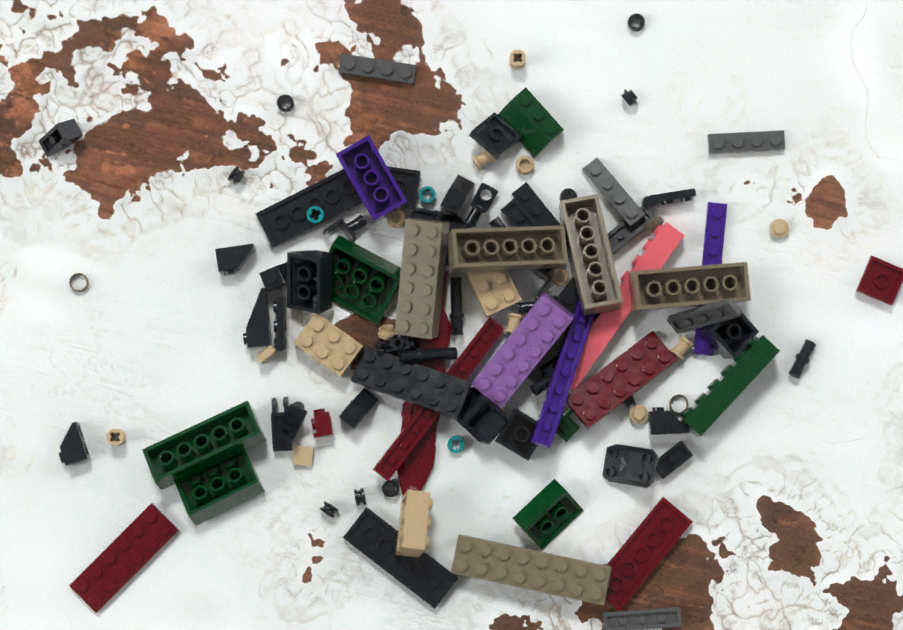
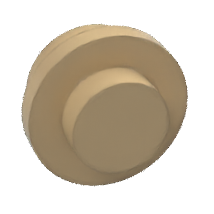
(524, 165)
(396, 219)
(779, 228)
(560, 277)
(386, 332)
(638, 414)

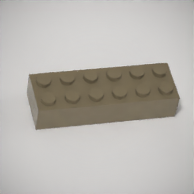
(507, 248)
(590, 255)
(421, 278)
(689, 286)

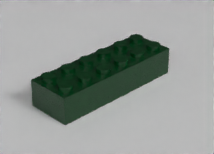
(729, 386)
(204, 445)

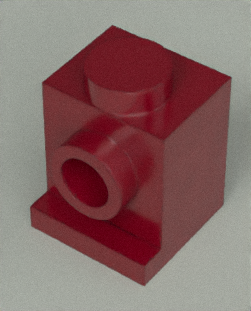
(322, 423)

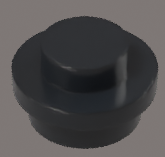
(630, 97)

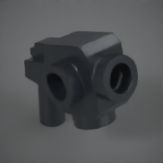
(399, 343)

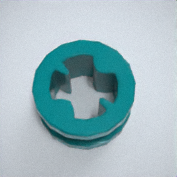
(432, 192)
(309, 213)
(462, 444)

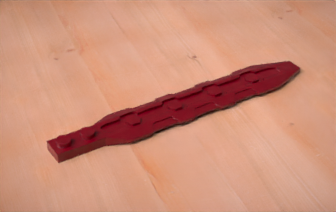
(420, 461)

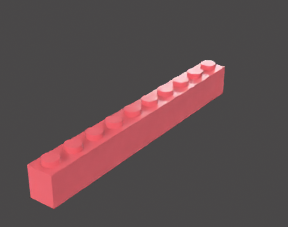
(608, 322)

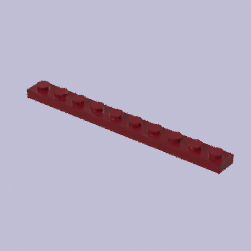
(423, 417)

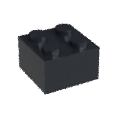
(730, 336)
(518, 434)

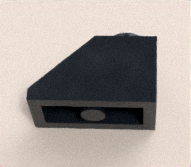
(60, 137)
(457, 195)
(233, 258)
(358, 408)
(664, 422)
(74, 446)

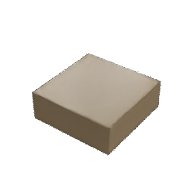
(266, 354)
(303, 455)

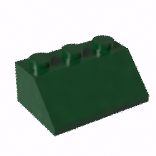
(531, 121)
(548, 514)

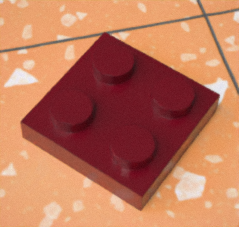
(880, 280)

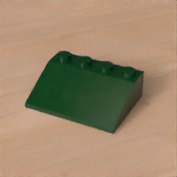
(362, 280)
(219, 488)

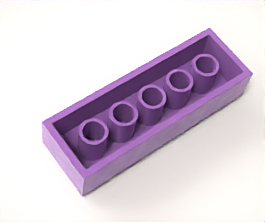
(523, 350)

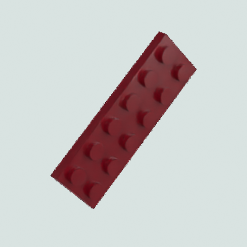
(620, 380)
(644, 551)
(124, 557)

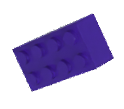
(371, 179)

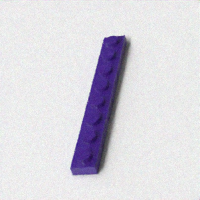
(711, 255)
(562, 378)

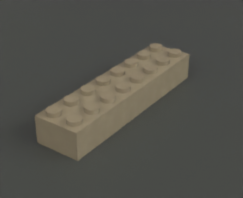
(531, 569)

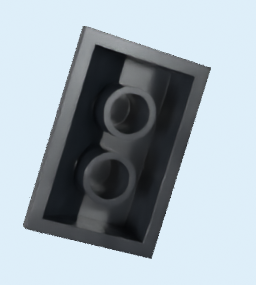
(309, 280)

